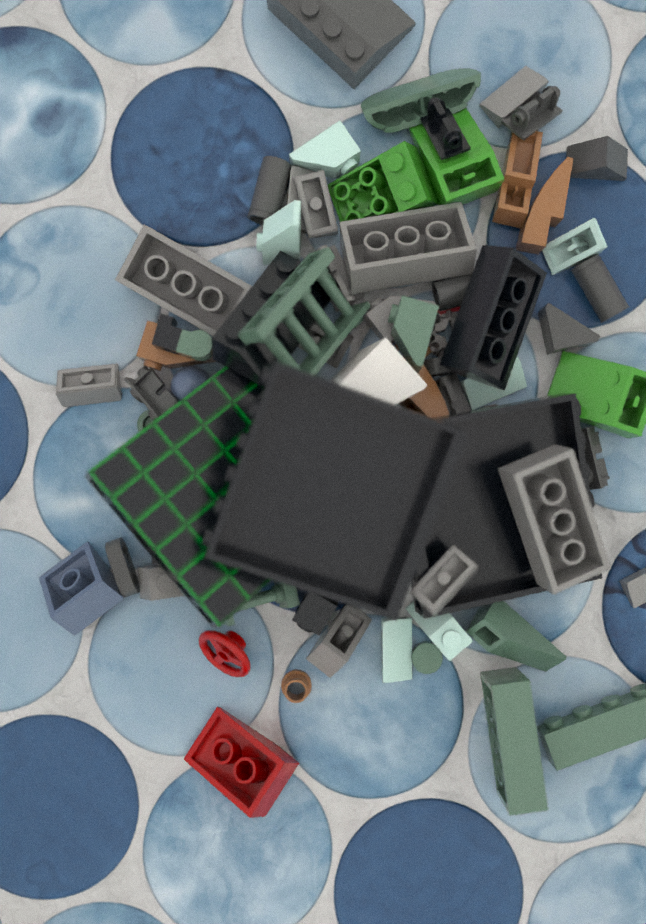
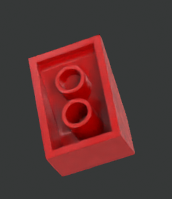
(241, 763)

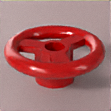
(229, 649)

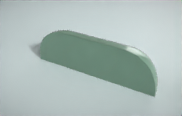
(407, 103)

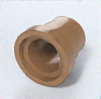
(296, 676)

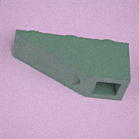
(512, 637)

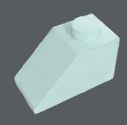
(329, 151)
(281, 233)
(443, 632)

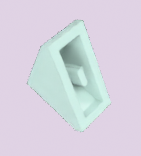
(574, 247)

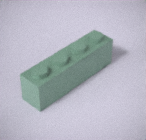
(595, 728)

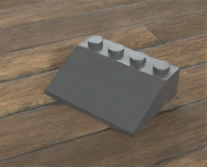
(346, 33)

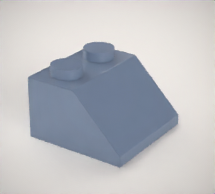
(79, 589)

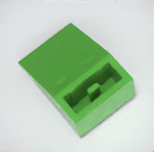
(463, 175)
(384, 185)
(608, 392)

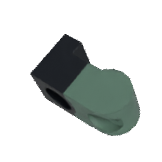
(193, 344)

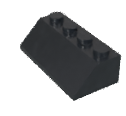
(493, 316)
(251, 358)

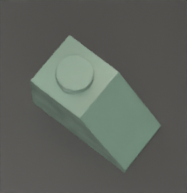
(413, 328)

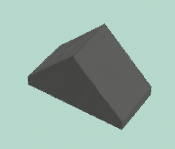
(598, 159)
(562, 331)

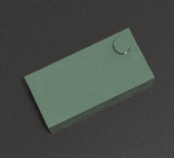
(514, 740)

